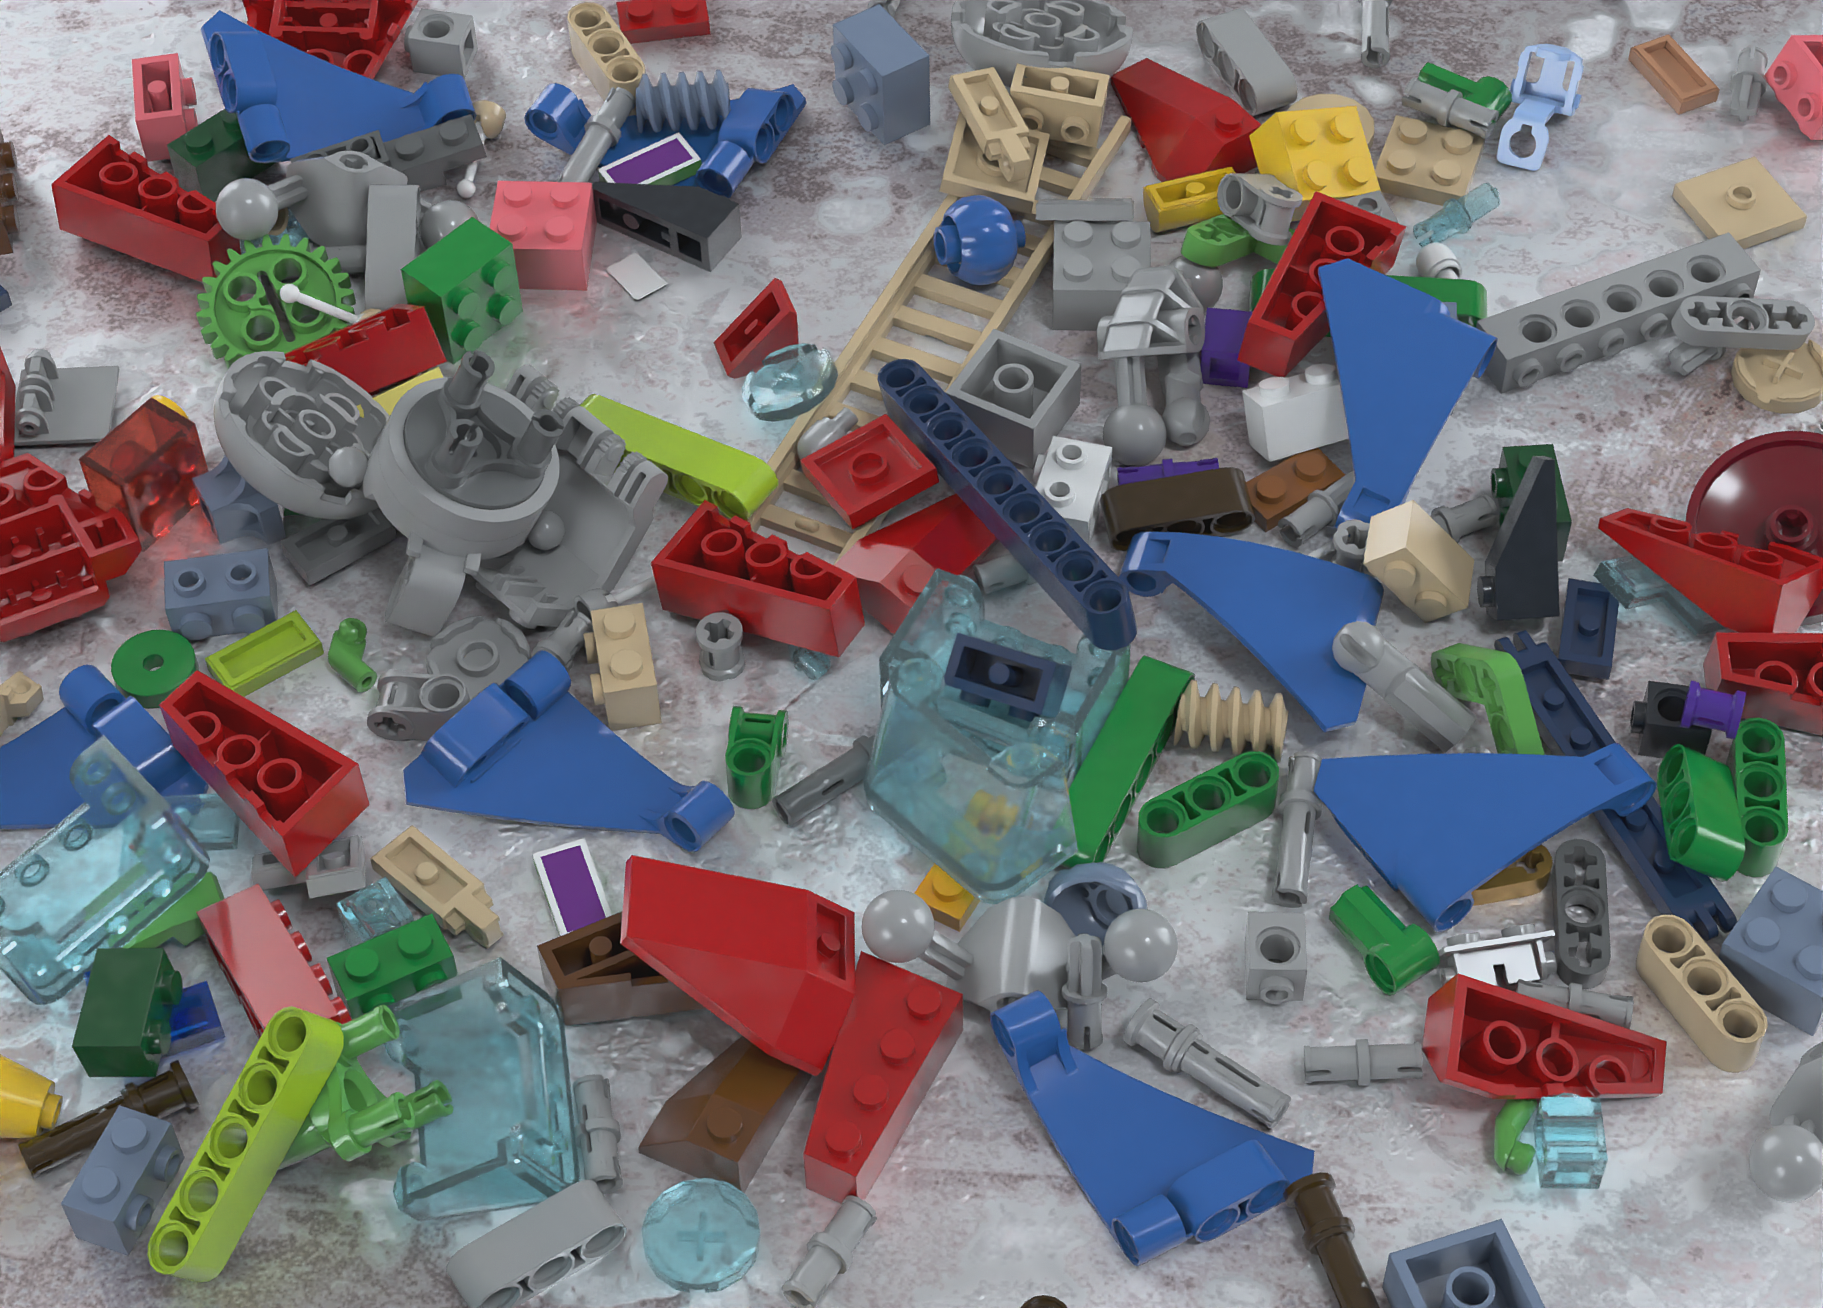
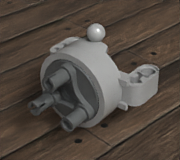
(462, 480)

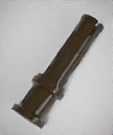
(154, 1097)
(1330, 1238)

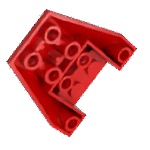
(748, 951)

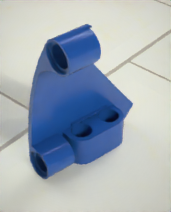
(727, 152)
(1274, 603)
(547, 760)
(1461, 818)
(1139, 1154)

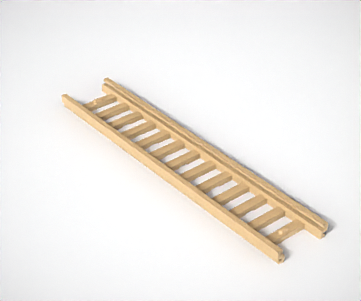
(892, 310)

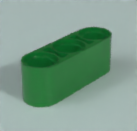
(1761, 793)
(1700, 813)
(1193, 829)

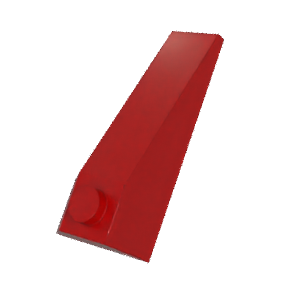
(1184, 122)
(903, 556)
(1727, 580)
(1533, 1049)

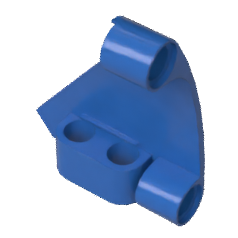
(302, 103)
(1398, 376)
(38, 762)

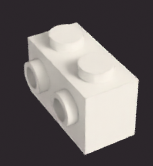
(1295, 412)
(1073, 480)

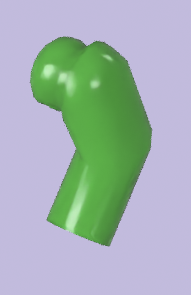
(347, 653)

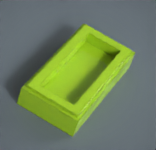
(265, 655)

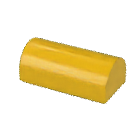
(1183, 200)

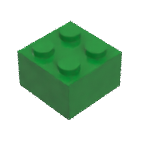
(465, 287)

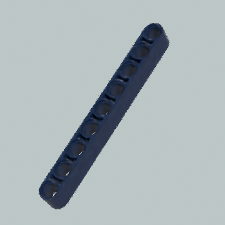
(1009, 506)

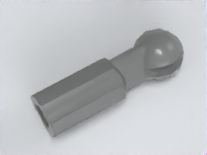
(1181, 383)
(1402, 684)

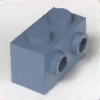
(220, 599)
(123, 1180)

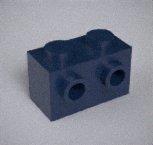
(1007, 675)

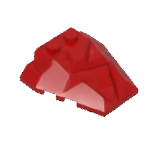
(337, 31)
(54, 548)

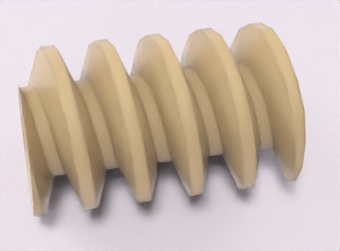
(1231, 720)

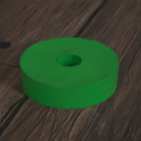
(149, 650)

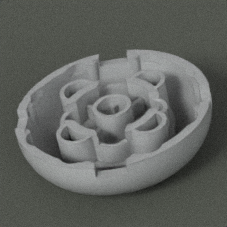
(1041, 35)
(285, 424)

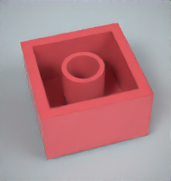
(549, 231)

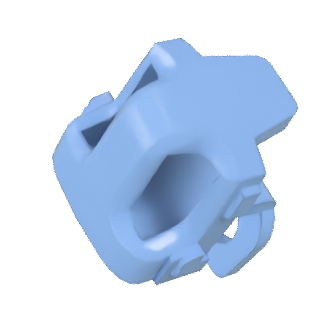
(1540, 101)

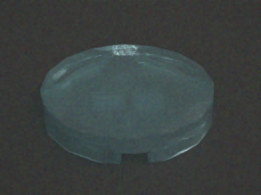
(790, 382)
(701, 1235)

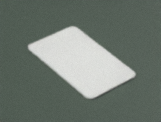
(636, 276)

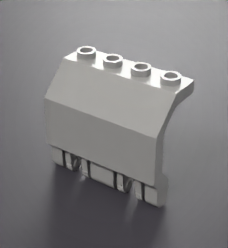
(600, 514)

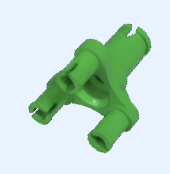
(353, 1111)

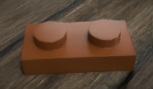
(1288, 485)

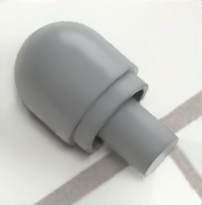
(825, 432)

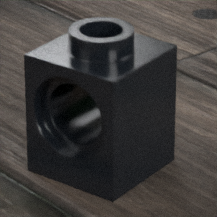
(1659, 721)

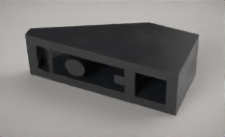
(672, 219)
(1523, 560)

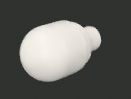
(1438, 262)

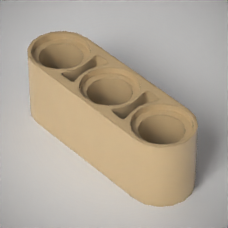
(603, 50)
(1703, 1017)

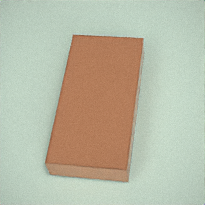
(1673, 74)

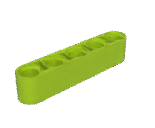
(694, 464)
(245, 1145)

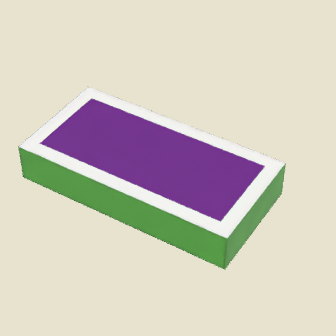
(657, 164)
(571, 886)

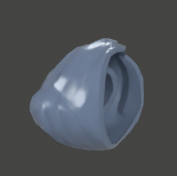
(1093, 896)

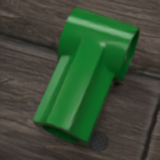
(1486, 91)
(1391, 951)

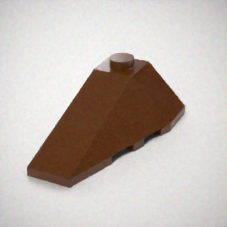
(726, 1116)

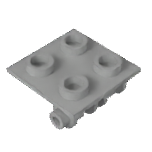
(63, 402)

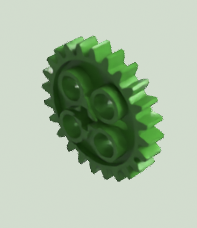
(234, 324)

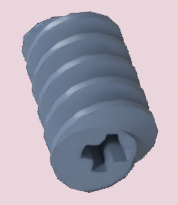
(682, 101)

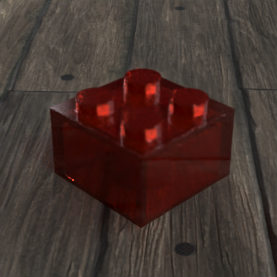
(147, 470)

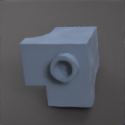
(236, 507)

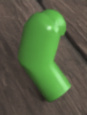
(1509, 1126)

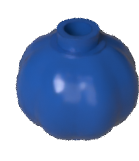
(980, 237)

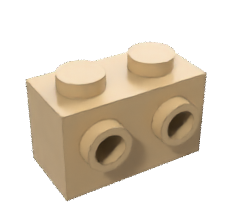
(1061, 102)
(1419, 561)
(625, 665)

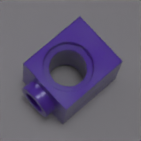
(1221, 348)

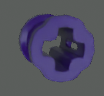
(1713, 709)

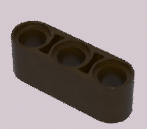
(1192, 503)

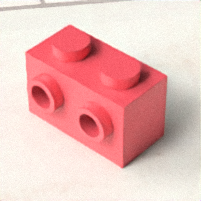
(1798, 82)
(162, 103)

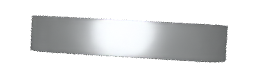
(1775, 322)

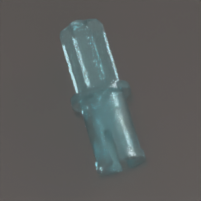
(1458, 214)

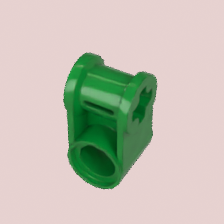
(754, 756)

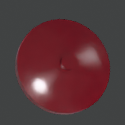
(1766, 494)

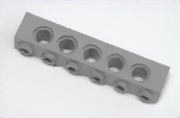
(1612, 311)

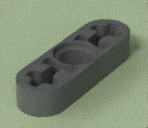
(1591, 894)

